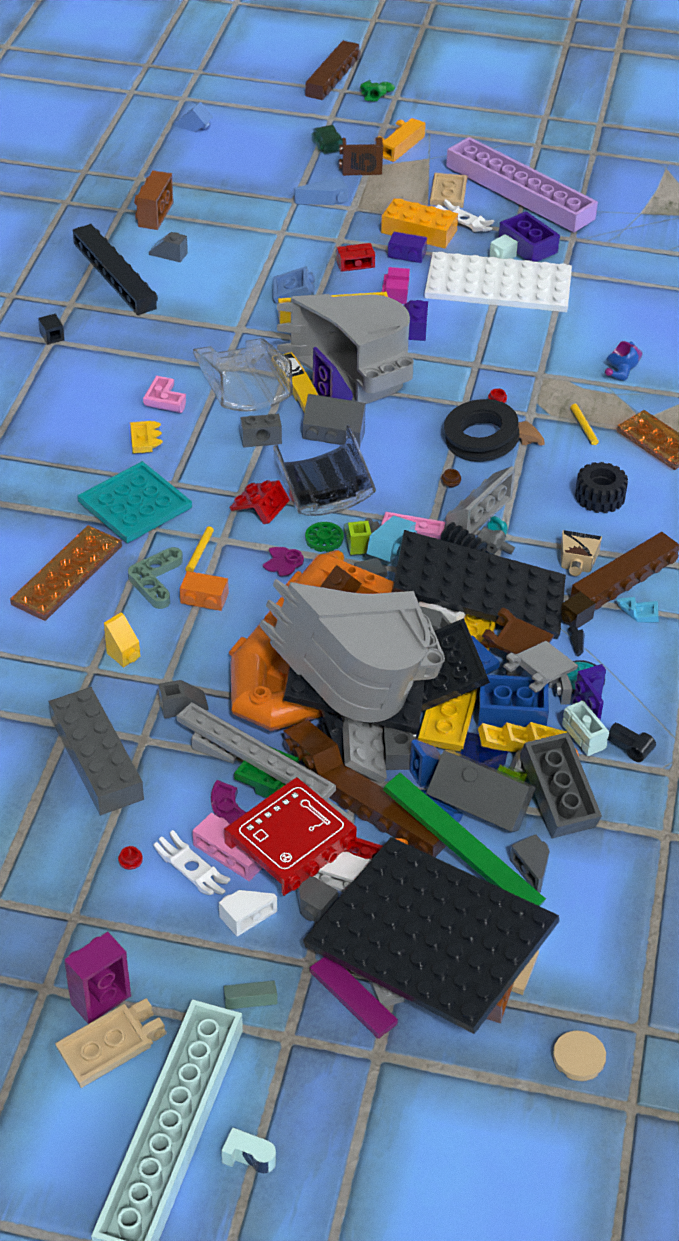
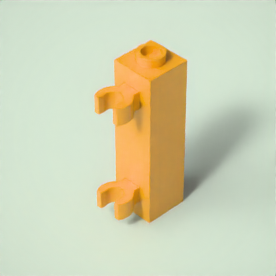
(403, 138)

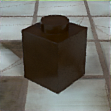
(577, 610)

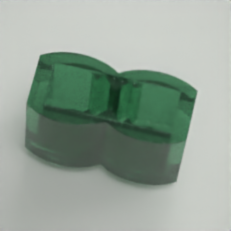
(326, 138)

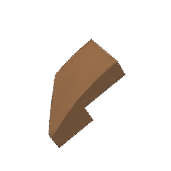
(529, 434)

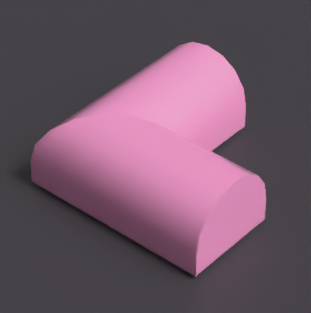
(161, 397)

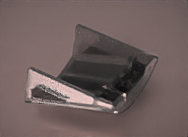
(328, 480)

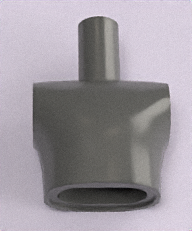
(495, 540)

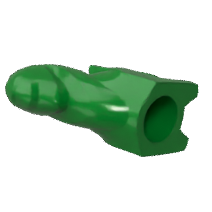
(374, 91)

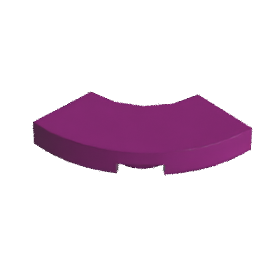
(224, 802)

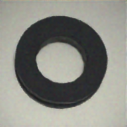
(484, 447)

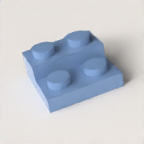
(293, 283)

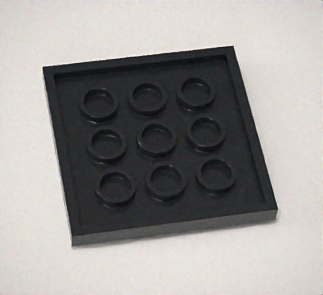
(461, 668)

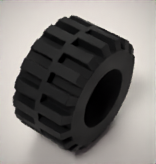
(601, 487)

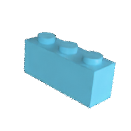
(386, 540)

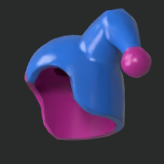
(624, 359)

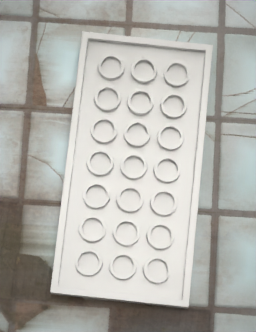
(499, 281)

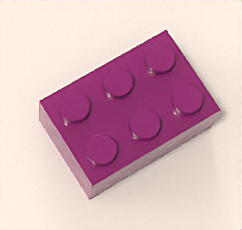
(98, 977)

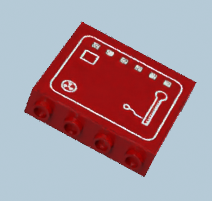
(292, 834)

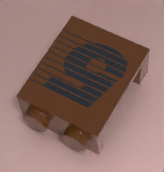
(361, 159)

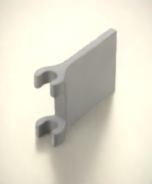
(542, 662)

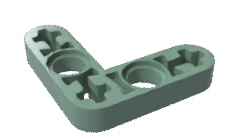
(168, 559)

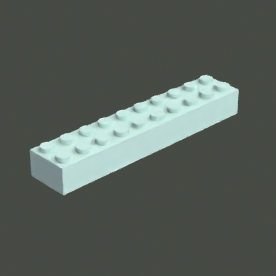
(170, 1126)

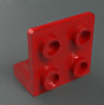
(265, 497)

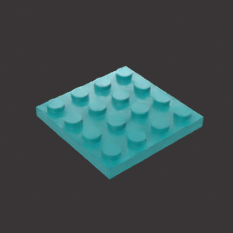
(134, 501)

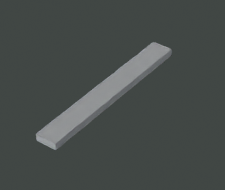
(252, 750)

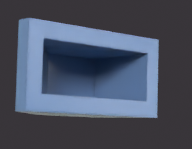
(195, 118)

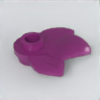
(284, 560)

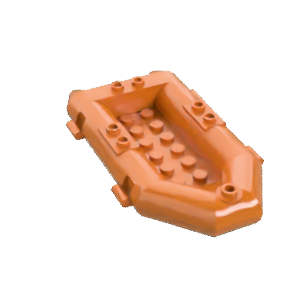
(261, 672)

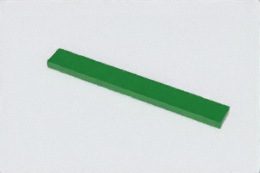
(459, 839)

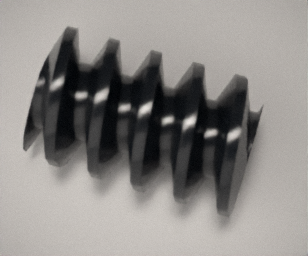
(457, 535)

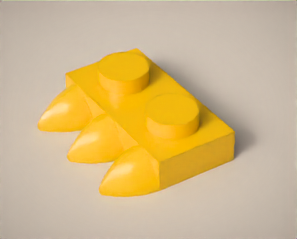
(145, 436)

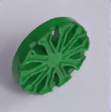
(324, 536)

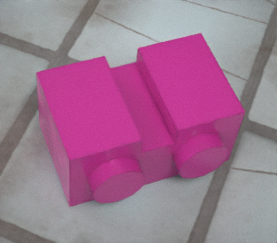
(397, 284)

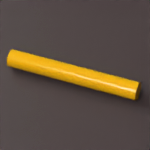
(584, 424)
(199, 549)

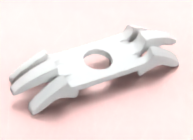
(475, 223)
(180, 857)

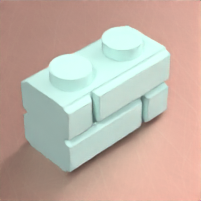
(585, 728)

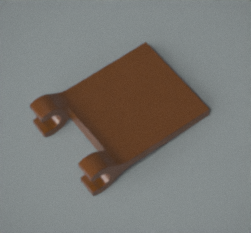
(516, 634)

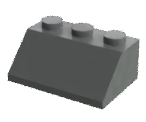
(327, 419)

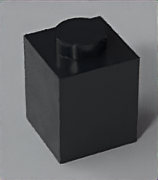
(51, 329)

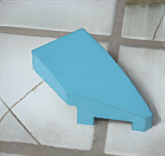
(640, 611)

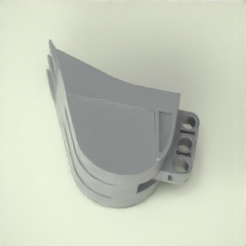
(358, 335)
(355, 646)

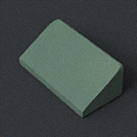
(250, 994)

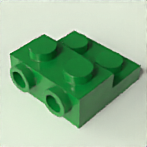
(264, 783)

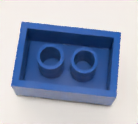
(512, 702)

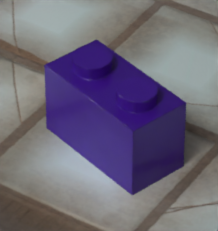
(407, 247)

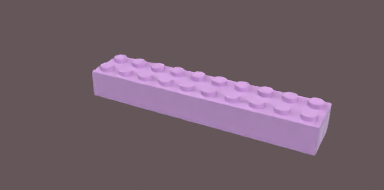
(522, 184)

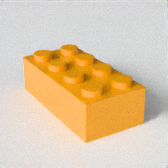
(420, 220)

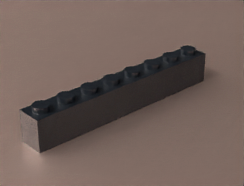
(115, 269)

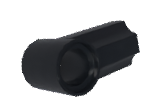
(636, 745)

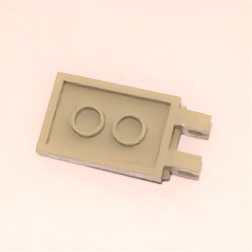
(110, 1041)

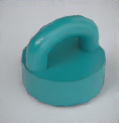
(497, 524)

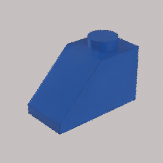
(423, 762)

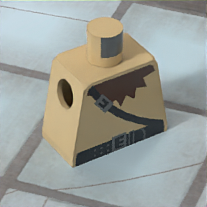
(579, 551)

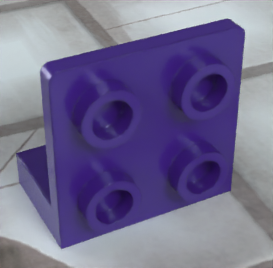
(590, 687)

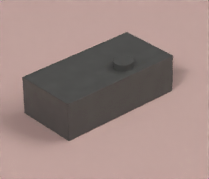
(560, 785)
(481, 790)

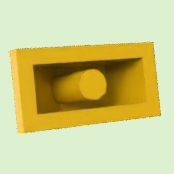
(121, 640)

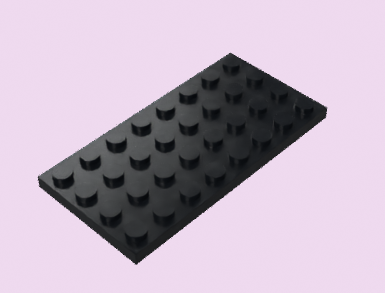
(478, 582)

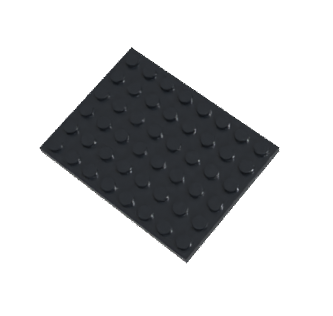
(432, 933)

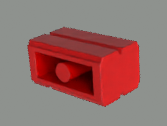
(355, 257)

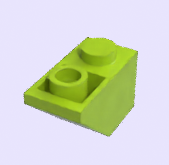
(357, 536)

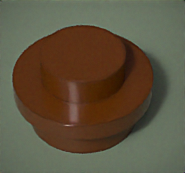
(451, 478)

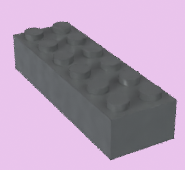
(96, 751)

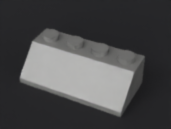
(483, 501)

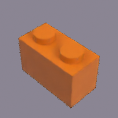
(204, 590)

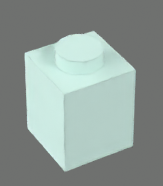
(503, 247)

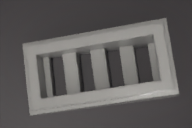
(204, 745)

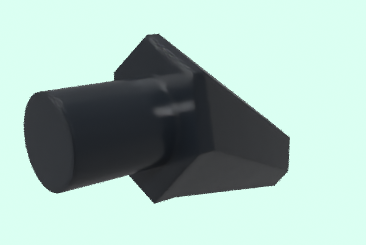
(577, 639)

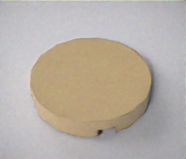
(579, 1055)

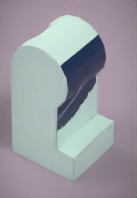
(249, 1150)

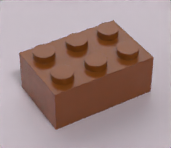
(154, 200)

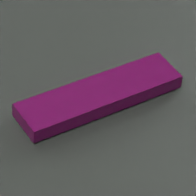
(354, 996)

